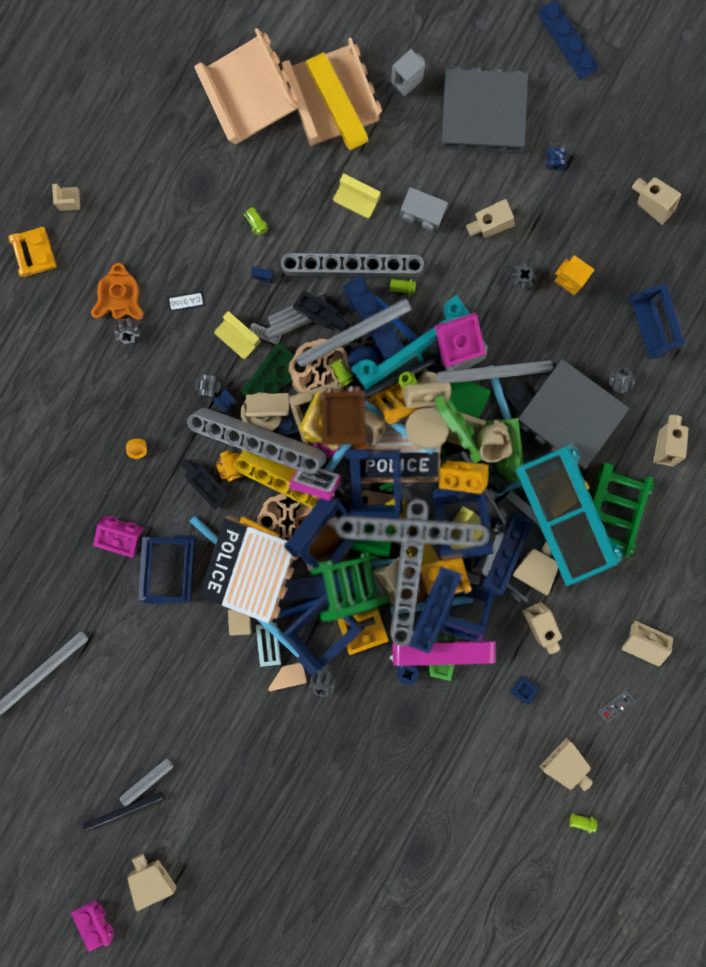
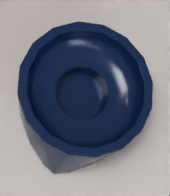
(362, 353)

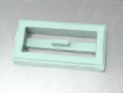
(269, 651)

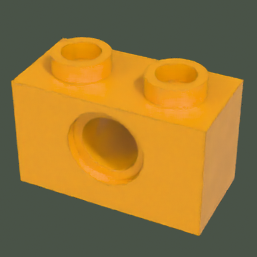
(573, 274)
(463, 476)

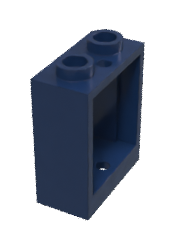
(466, 629)

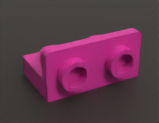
(117, 536)
(92, 925)

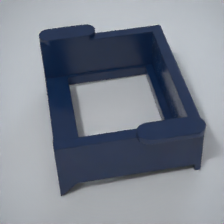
(650, 321)
(446, 496)
(383, 511)
(312, 527)
(145, 569)
(306, 657)

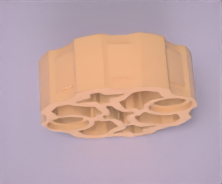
(301, 379)
(270, 509)

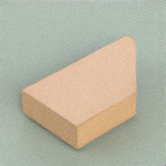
(289, 676)

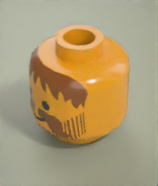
(226, 466)

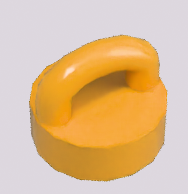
(136, 448)

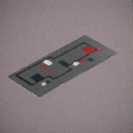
(616, 706)

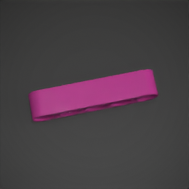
(447, 653)

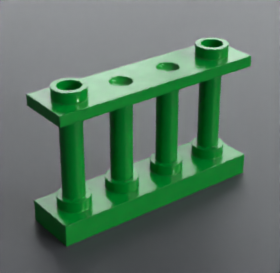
(601, 495)
(362, 602)

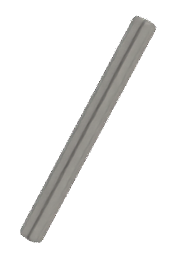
(353, 333)
(494, 372)
(42, 671)

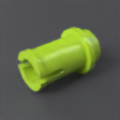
(255, 221)
(403, 286)
(342, 372)
(408, 379)
(584, 823)

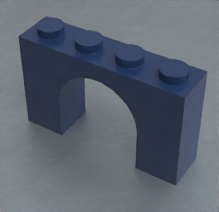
(364, 303)

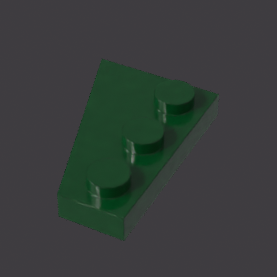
(272, 373)

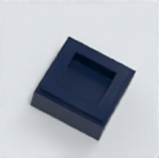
(262, 274)
(524, 690)

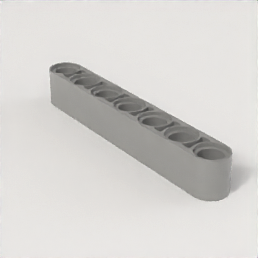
(362, 261)
(209, 423)
(422, 534)
(407, 582)

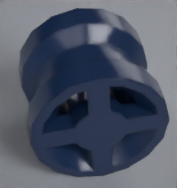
(556, 158)
(225, 401)
(406, 670)

